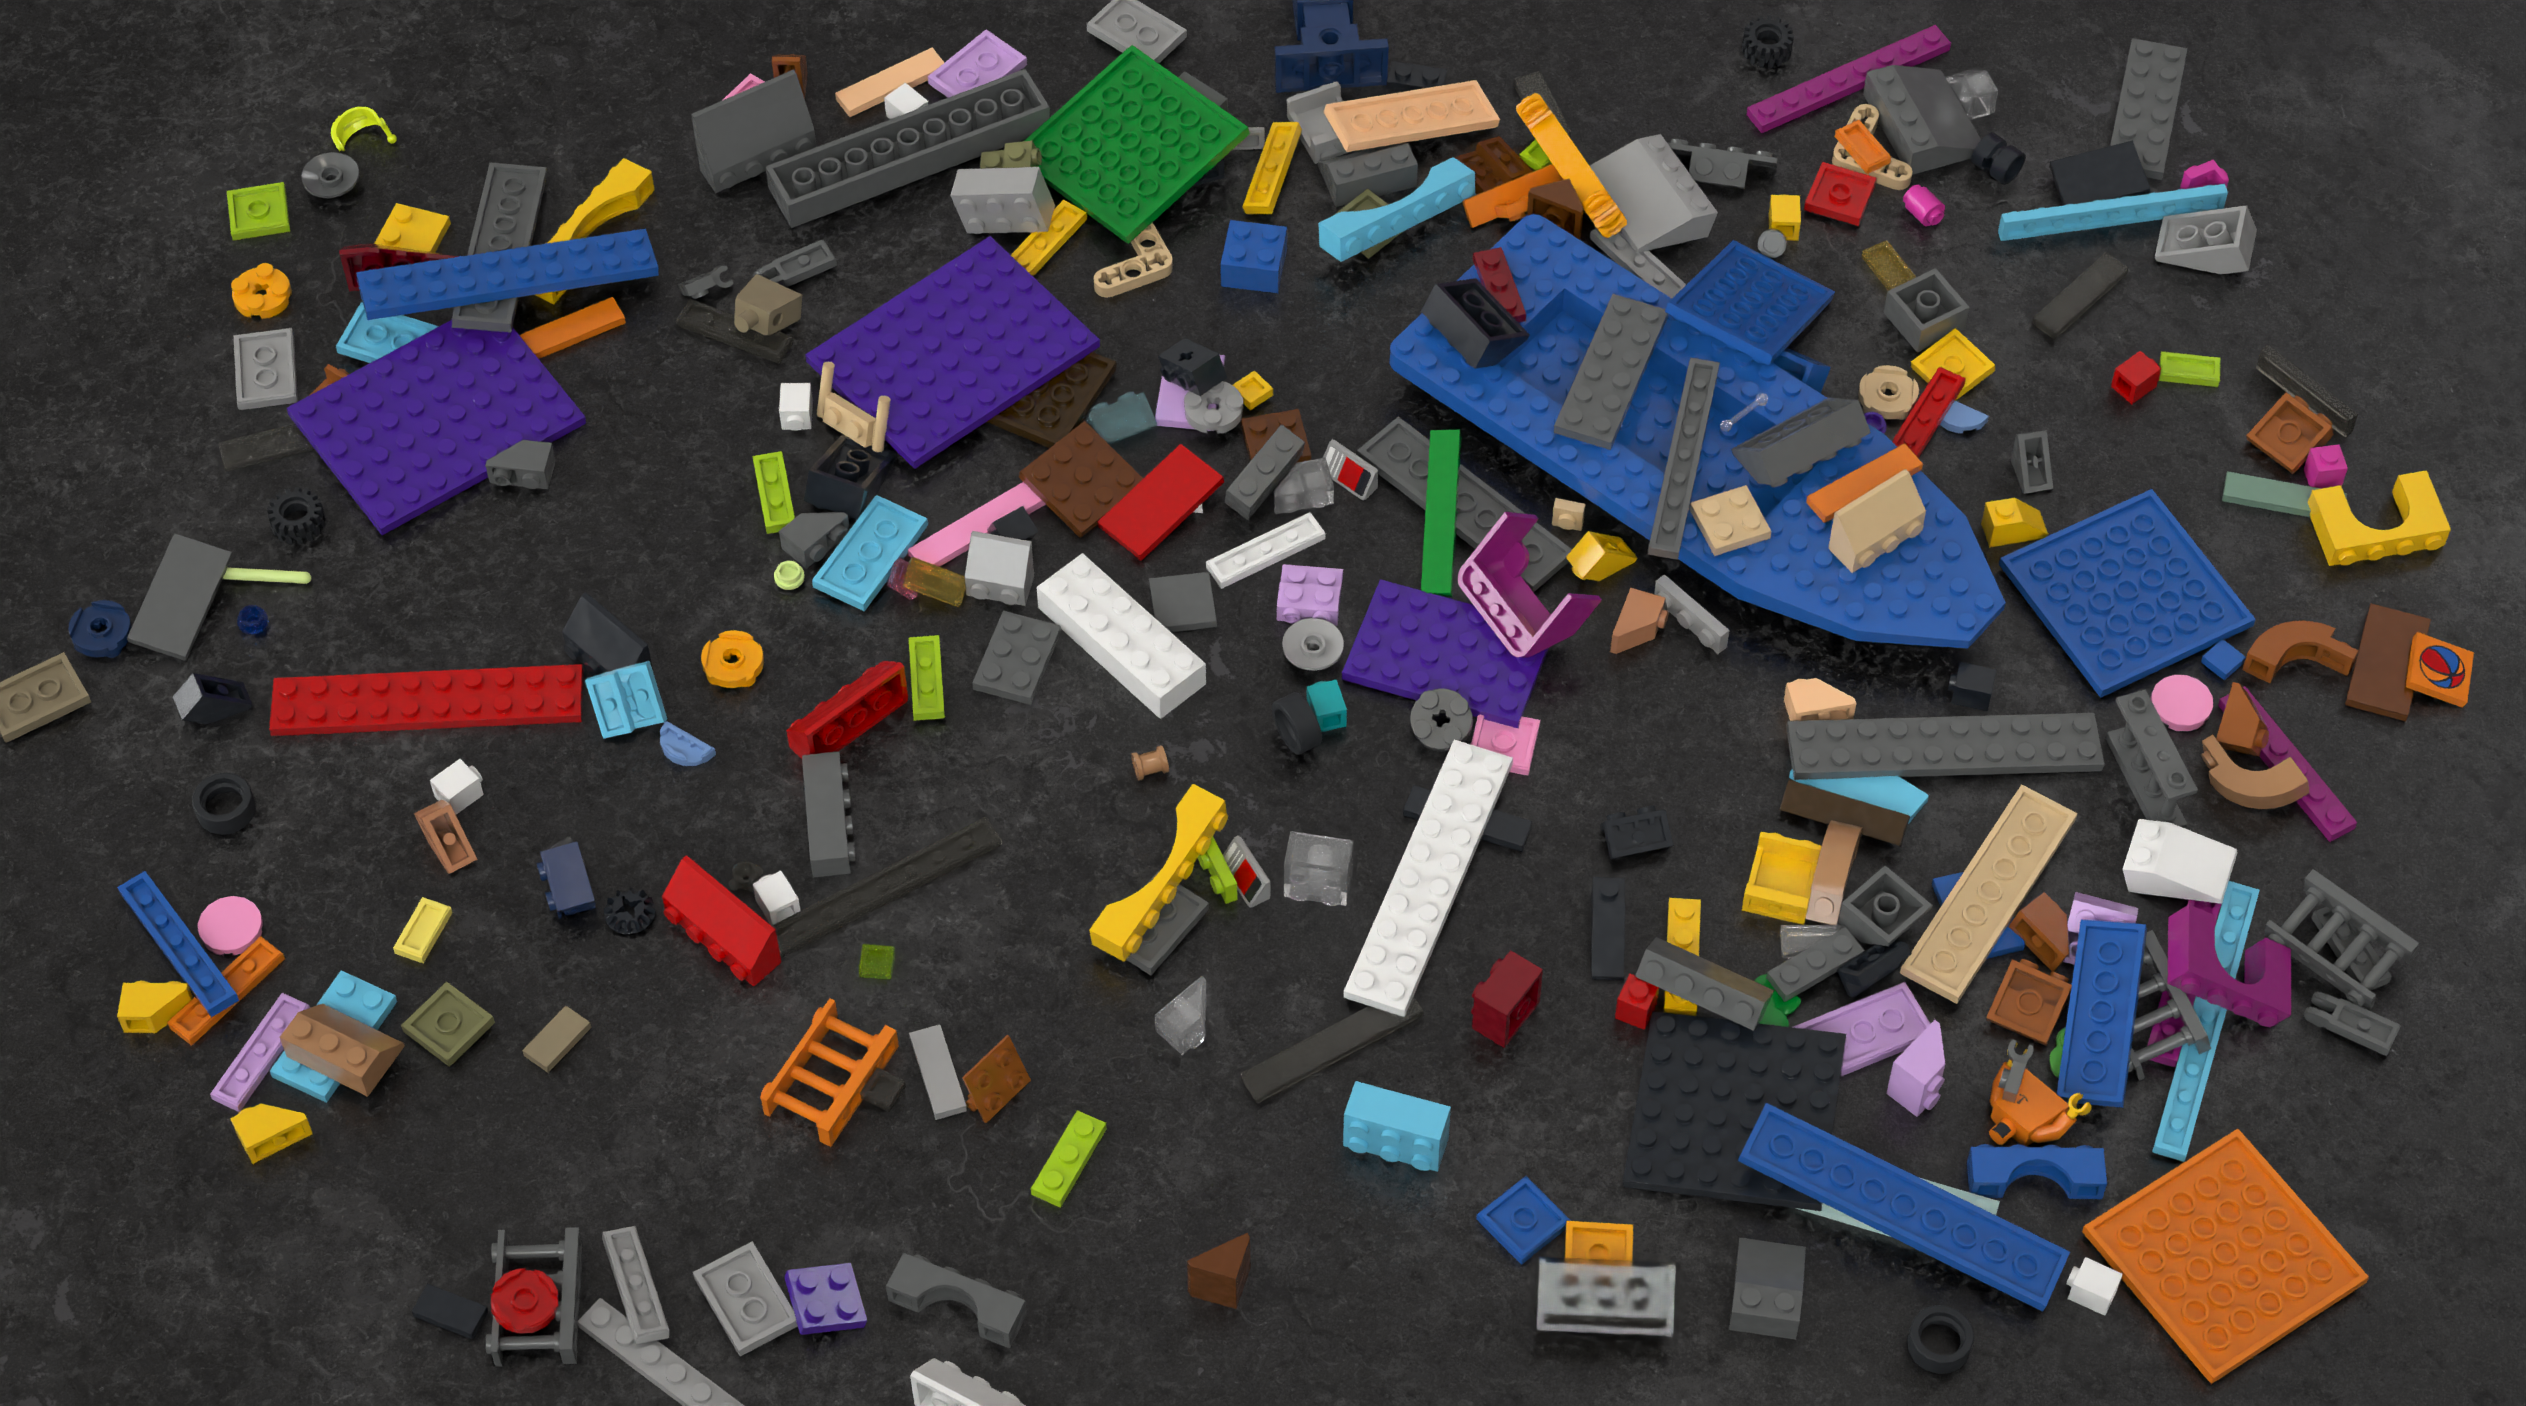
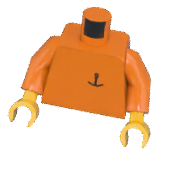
(2036, 1114)

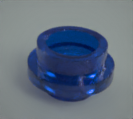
(249, 614)

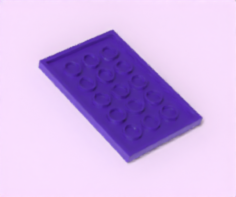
(1434, 642)

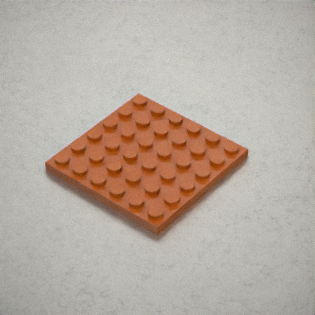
(2225, 1255)

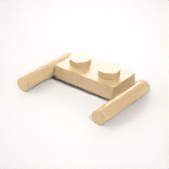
(849, 418)

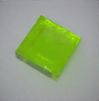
(876, 961)

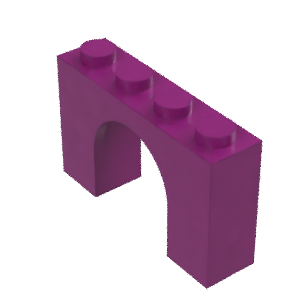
(2197, 970)

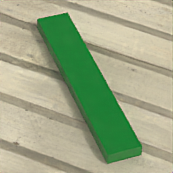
(1441, 512)

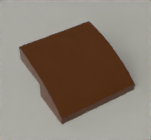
(1493, 164)

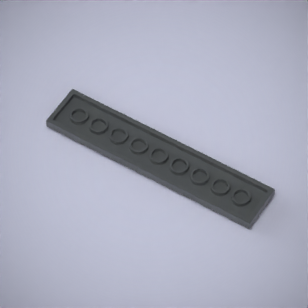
(1944, 746)

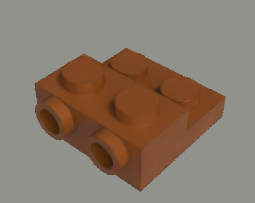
(2290, 432)
(2030, 1001)

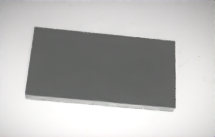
(179, 597)

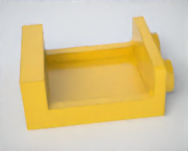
(1781, 878)

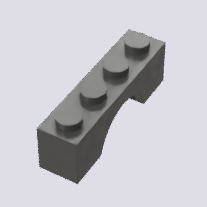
(920, 1283)

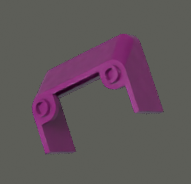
(1506, 601)

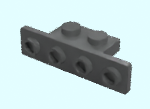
(1721, 166)

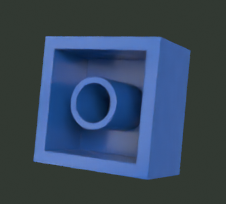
(1254, 256)

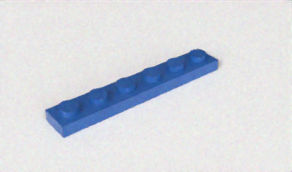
(178, 944)

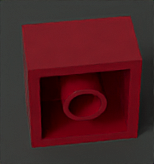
(1506, 998)

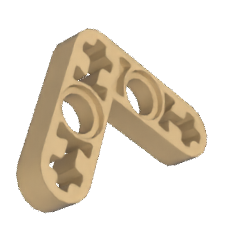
(1893, 169)
(1146, 257)

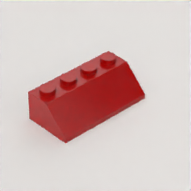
(850, 711)
(721, 922)

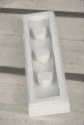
(1265, 550)

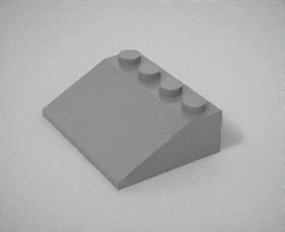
(1655, 195)

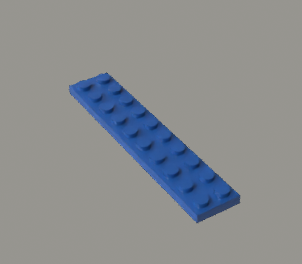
(506, 274)
(1904, 1207)

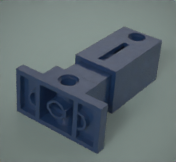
(1329, 50)

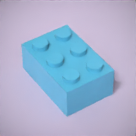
(1396, 1126)

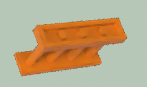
(847, 1096)

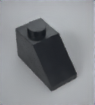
(211, 699)

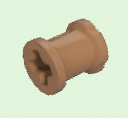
(1150, 762)

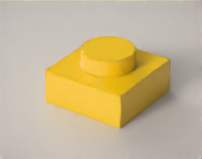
(1253, 390)

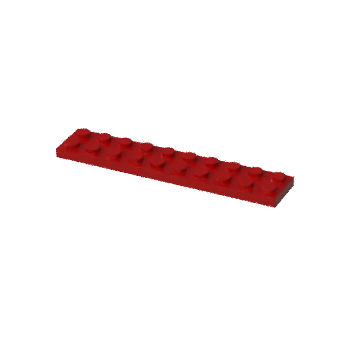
(427, 700)

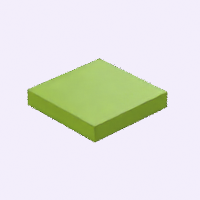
(258, 211)

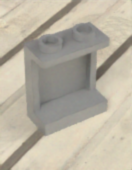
(1316, 131)

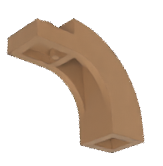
(2249, 788)
(1832, 872)

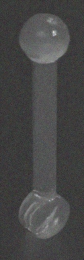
(1761, 399)

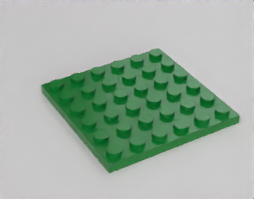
(1133, 143)

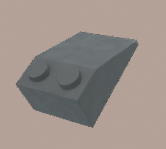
(1768, 1288)

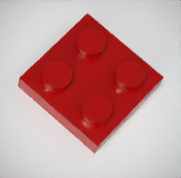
(1840, 193)

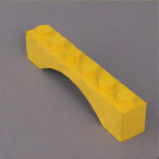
(619, 192)
(1124, 922)

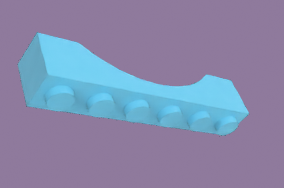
(1356, 231)

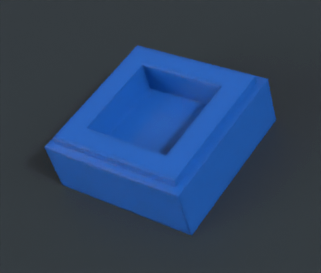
(2223, 659)

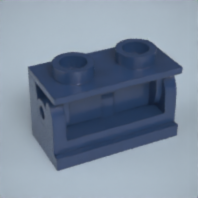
(567, 880)

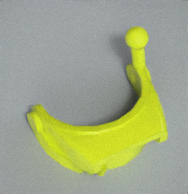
(356, 119)

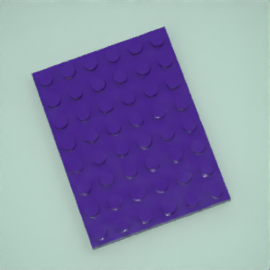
(954, 350)
(431, 418)

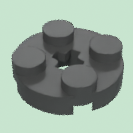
(1431, 705)

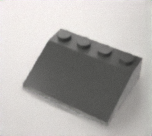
(1921, 116)
(752, 131)

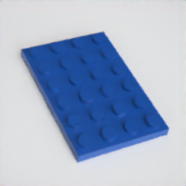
(1749, 302)

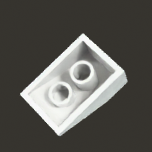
(2177, 863)

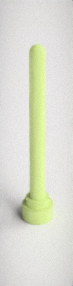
(267, 575)

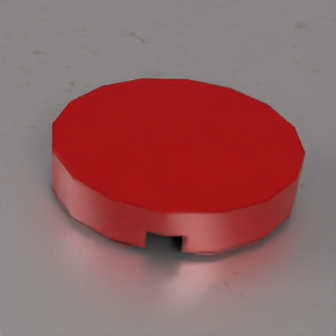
(524, 1300)

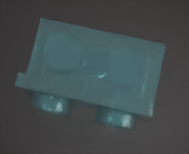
(1122, 418)

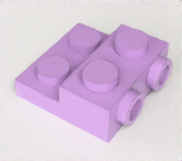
(1309, 593)

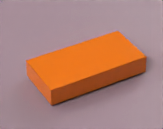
(1862, 146)

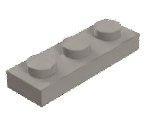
(1692, 615)

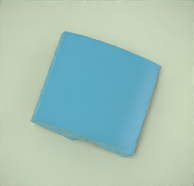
(626, 699)

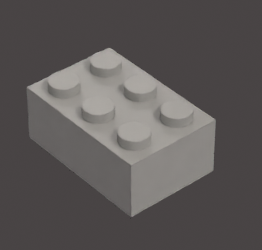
(1002, 200)

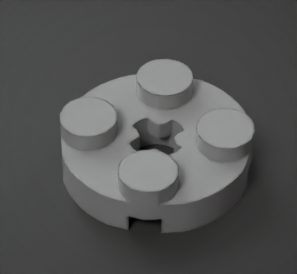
(1223, 419)

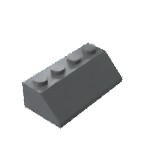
(1803, 441)

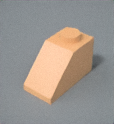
(1817, 701)

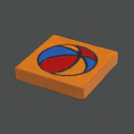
(2439, 669)

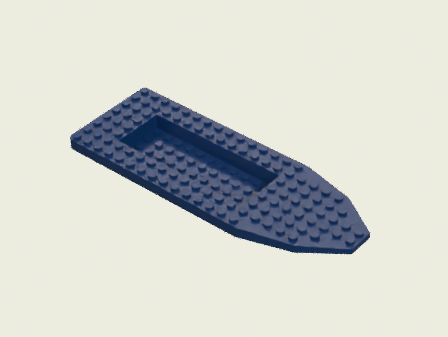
(1919, 594)

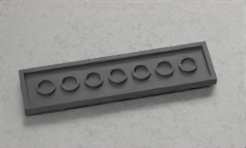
(503, 222)
(1403, 459)

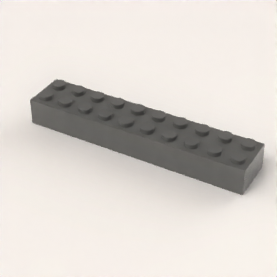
(907, 148)

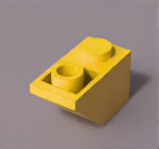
(149, 1006)

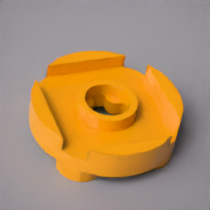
(257, 279)
(735, 674)

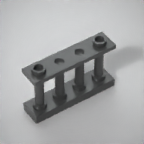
(2150, 760)
(2370, 927)
(2177, 1007)
(565, 1280)

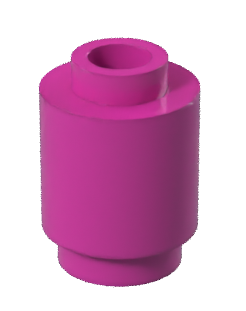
(1924, 205)

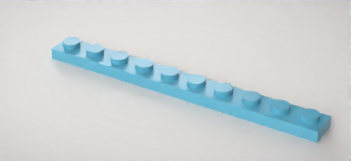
(2194, 1068)

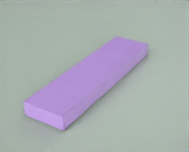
(257, 1055)

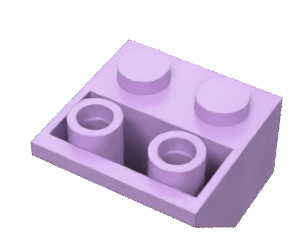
(2093, 908)

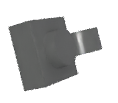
(699, 285)
(2012, 1078)

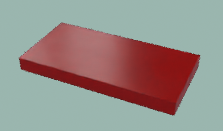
(1160, 502)

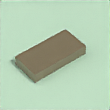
(556, 1039)

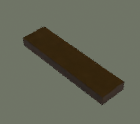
(1828, 806)

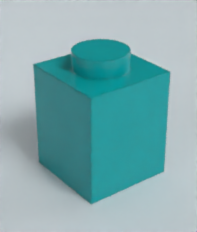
(1327, 705)

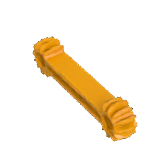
(1571, 165)

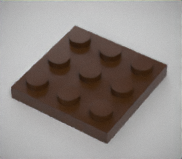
(1080, 478)

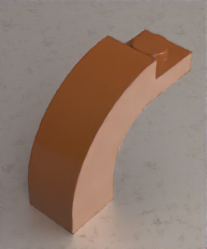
(2298, 641)

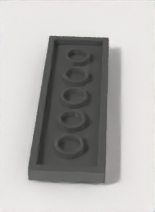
(2149, 102)
(1611, 371)

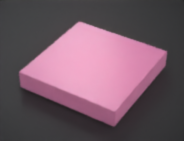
(1509, 740)

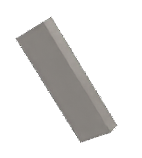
(937, 1072)

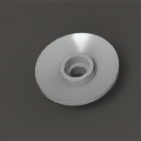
(1313, 634)

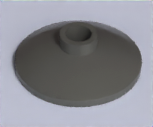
(330, 175)

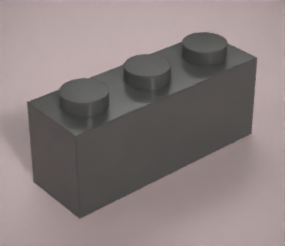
(1264, 472)

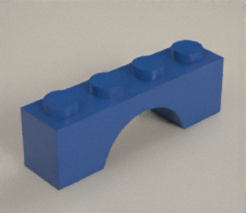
(2077, 1170)

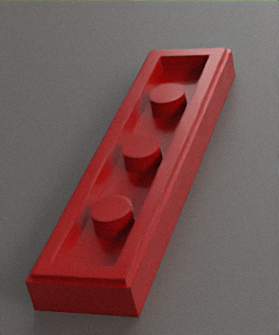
(1929, 410)

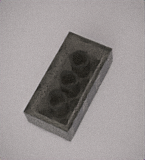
(1605, 1296)

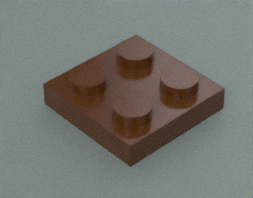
(1260, 428)

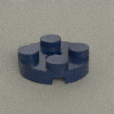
(106, 643)

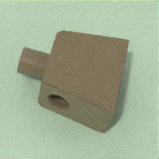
(766, 306)

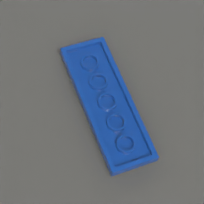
(2102, 1012)

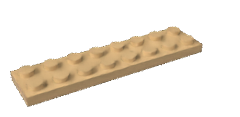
(1988, 894)

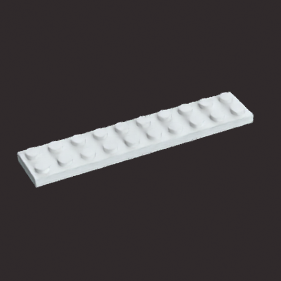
(1428, 878)

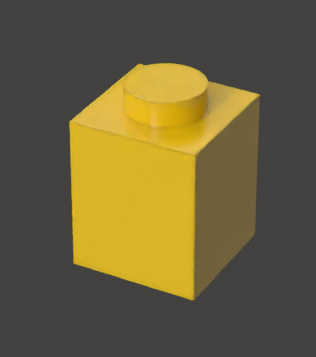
(1785, 215)

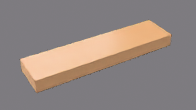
(876, 87)

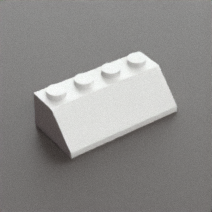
(946, 1385)

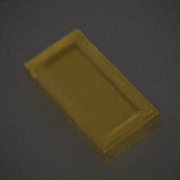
(1887, 265)
(935, 582)

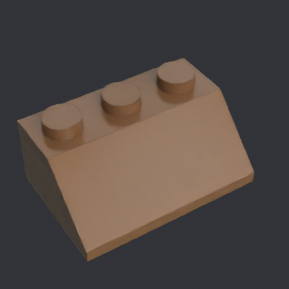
(340, 1047)

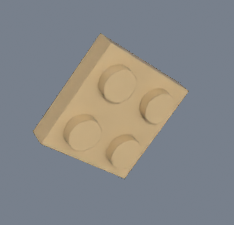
(1730, 520)

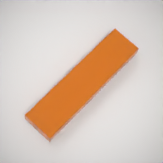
(574, 328)
(1862, 480)
(242, 976)

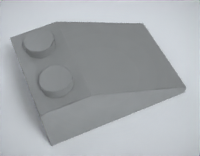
(2208, 240)

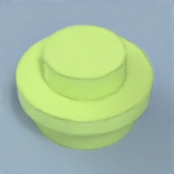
(789, 575)

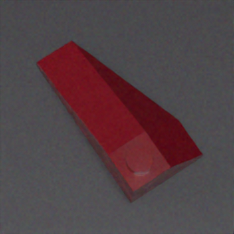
(377, 256)

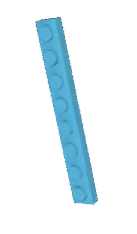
(2110, 212)

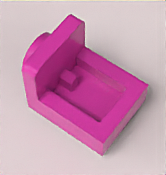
(2204, 174)

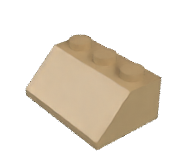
(1877, 522)

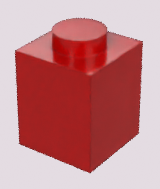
(2136, 377)
(1636, 1002)

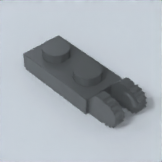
(799, 264)
(2353, 1022)

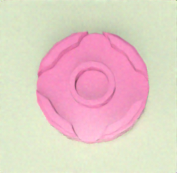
(2182, 702)
(230, 925)

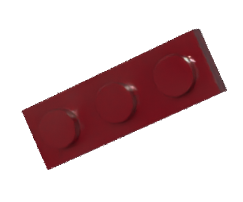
(1498, 280)

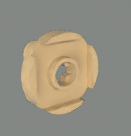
(1890, 407)

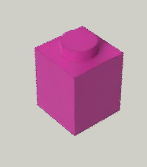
(2325, 467)

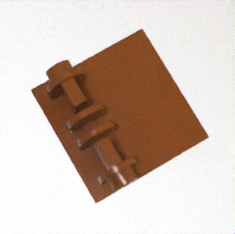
(995, 1079)

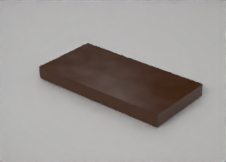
(2383, 662)

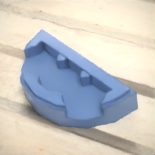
(1963, 418)
(683, 747)

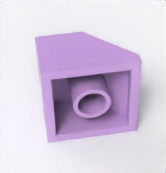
(1919, 1072)

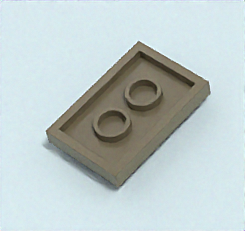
(39, 696)

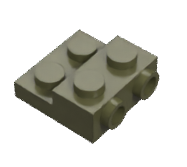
(1013, 156)

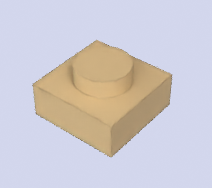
(1568, 514)

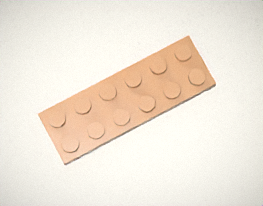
(1411, 116)

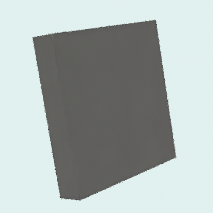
(1183, 601)

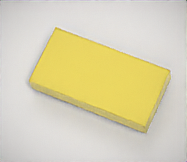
(422, 930)

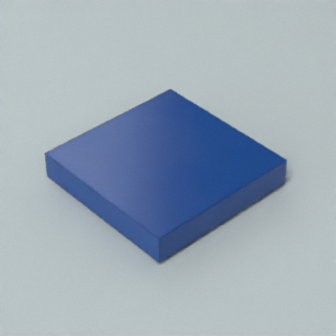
(1523, 1220)

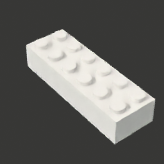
(1121, 635)

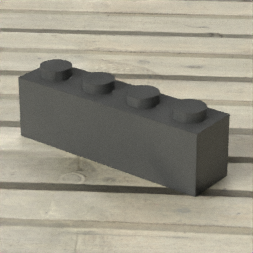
(827, 815)
(1704, 983)

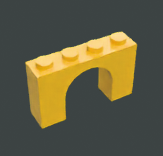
(2348, 540)

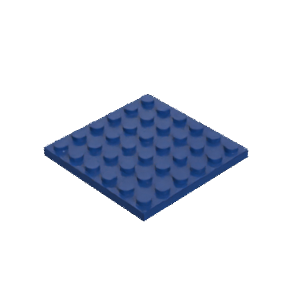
(2126, 592)

